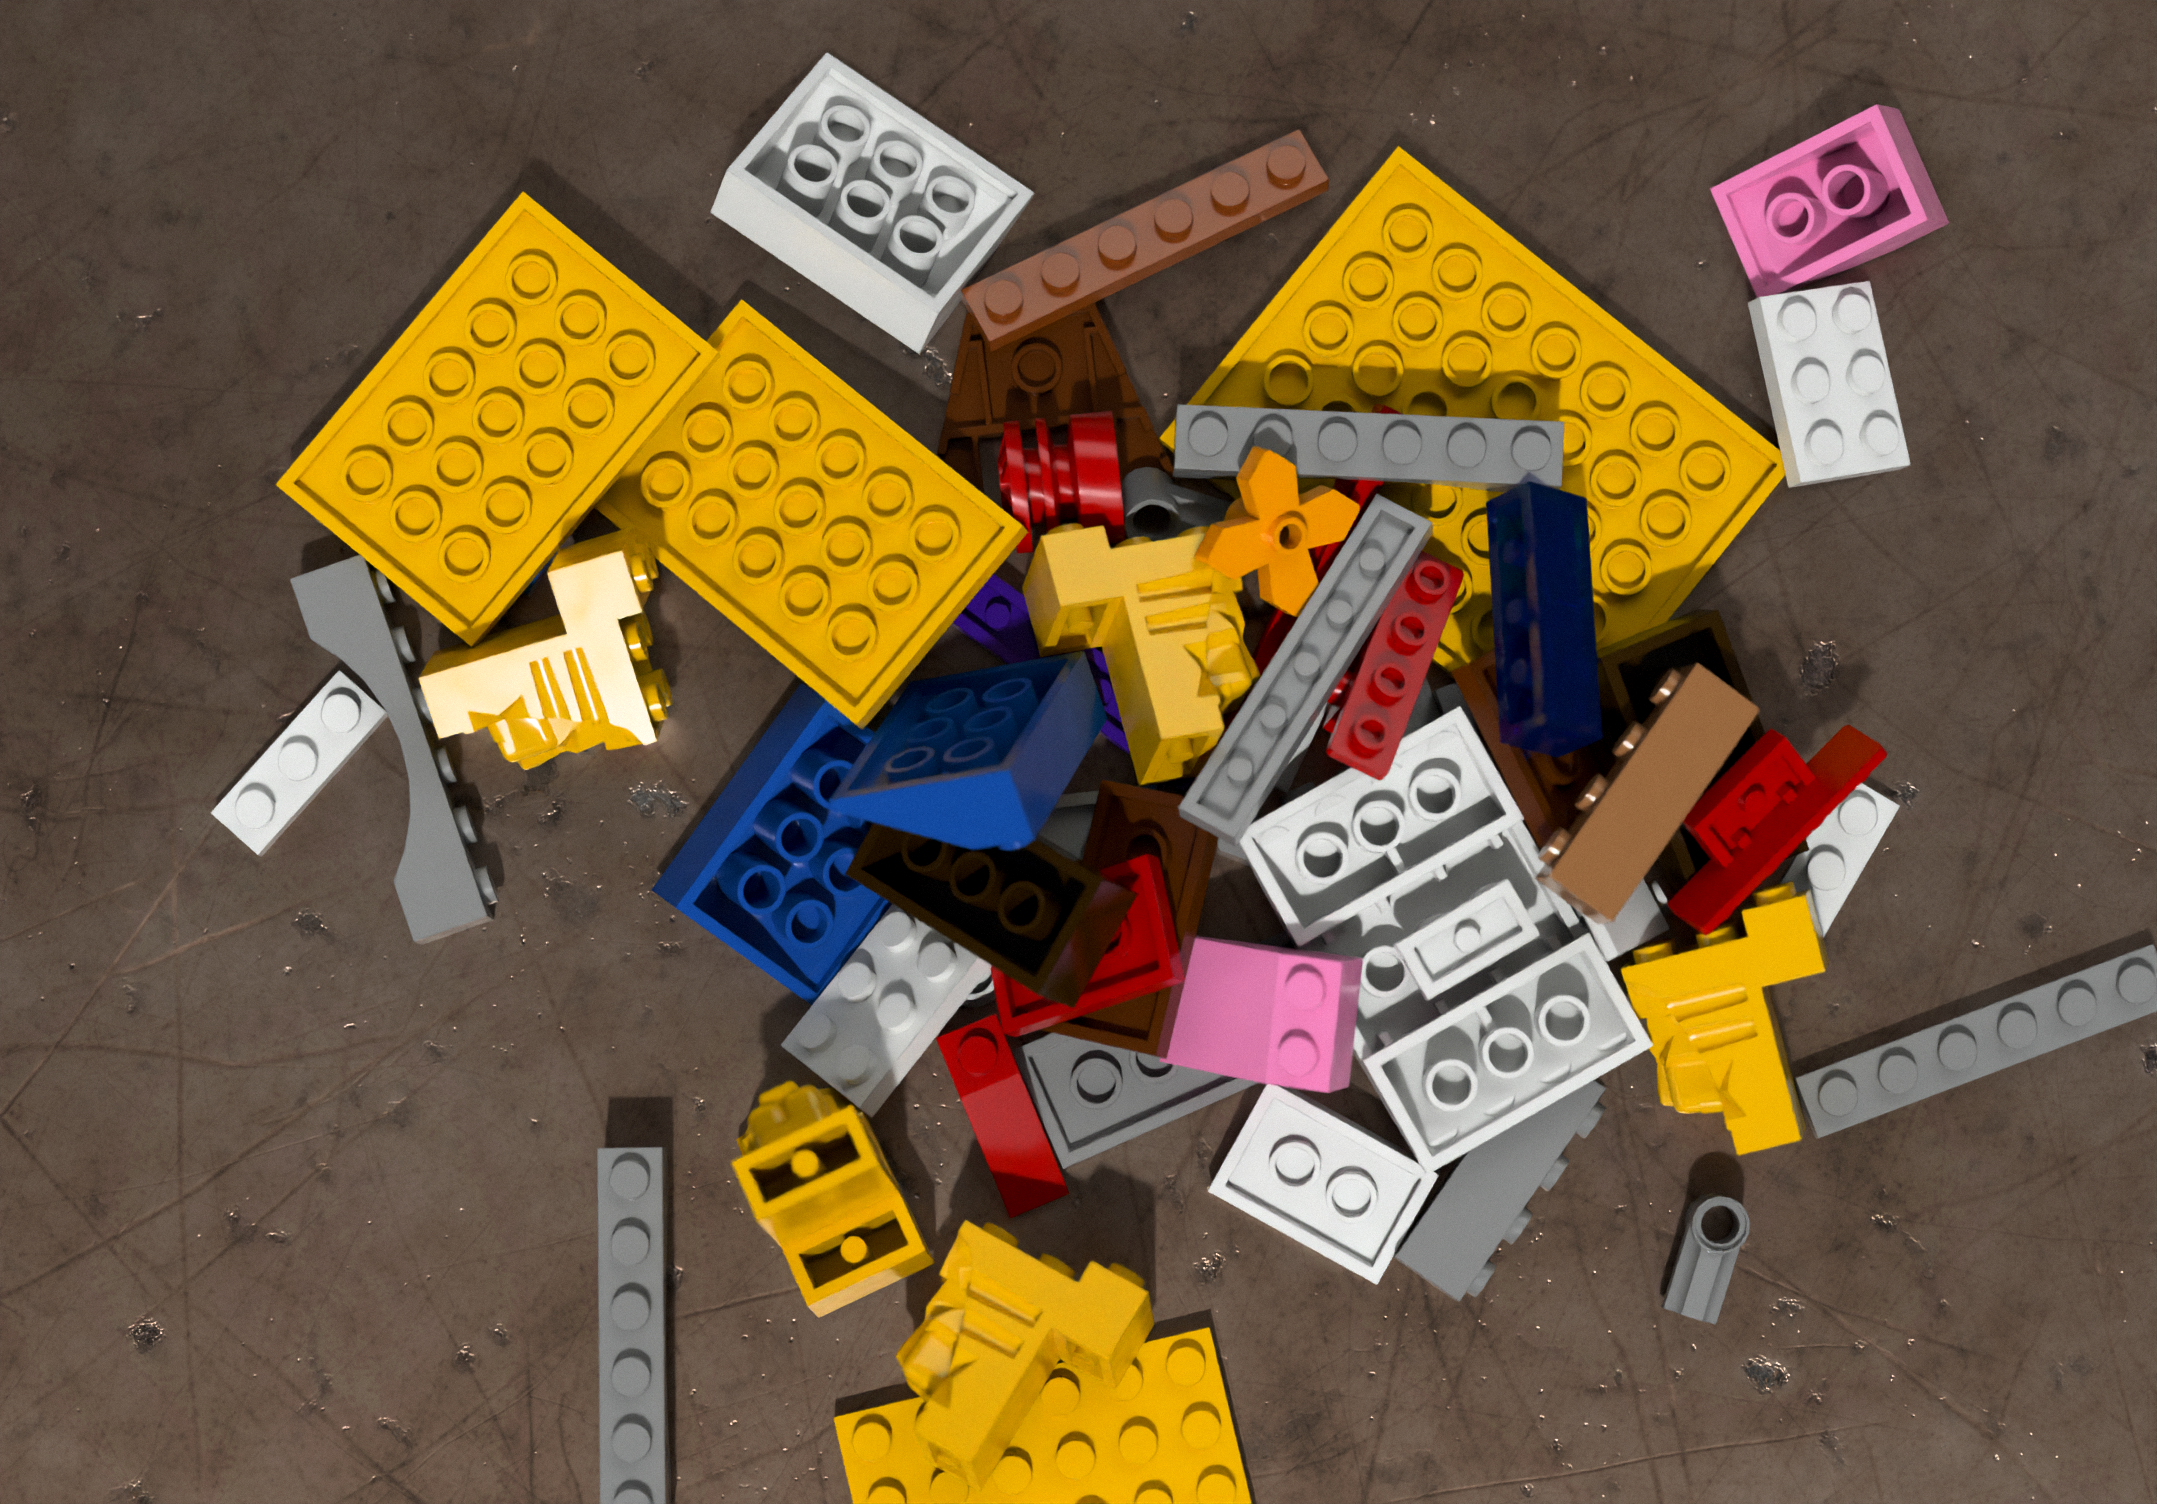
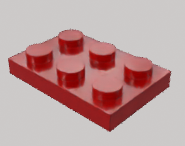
(1136, 963)

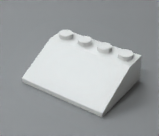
(870, 202)

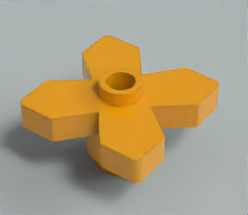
(1274, 529)

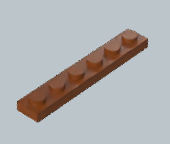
(1144, 240)

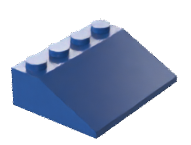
(978, 753)
(775, 854)

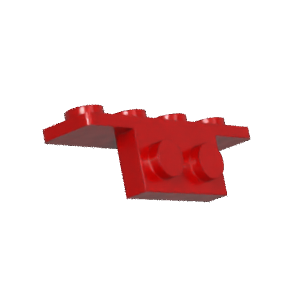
(1390, 668)
(1763, 814)

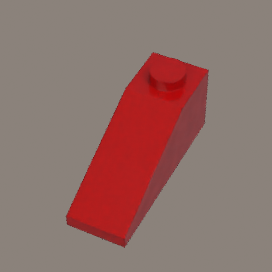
(1002, 1115)

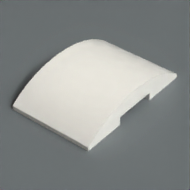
(1385, 857)

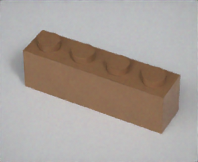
(1645, 793)

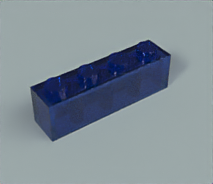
(1543, 620)

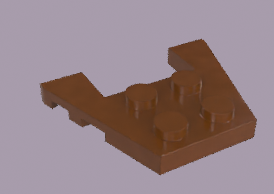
(1048, 376)

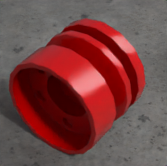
(1065, 479)

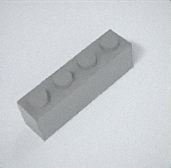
(1488, 1194)

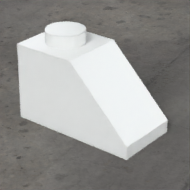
(1635, 923)

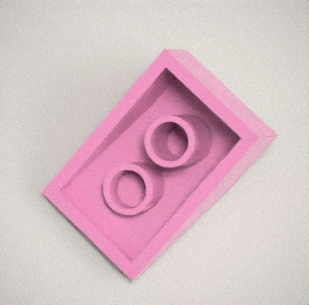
(1830, 203)
(1268, 1014)

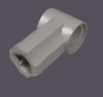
(1178, 506)
(1705, 1265)

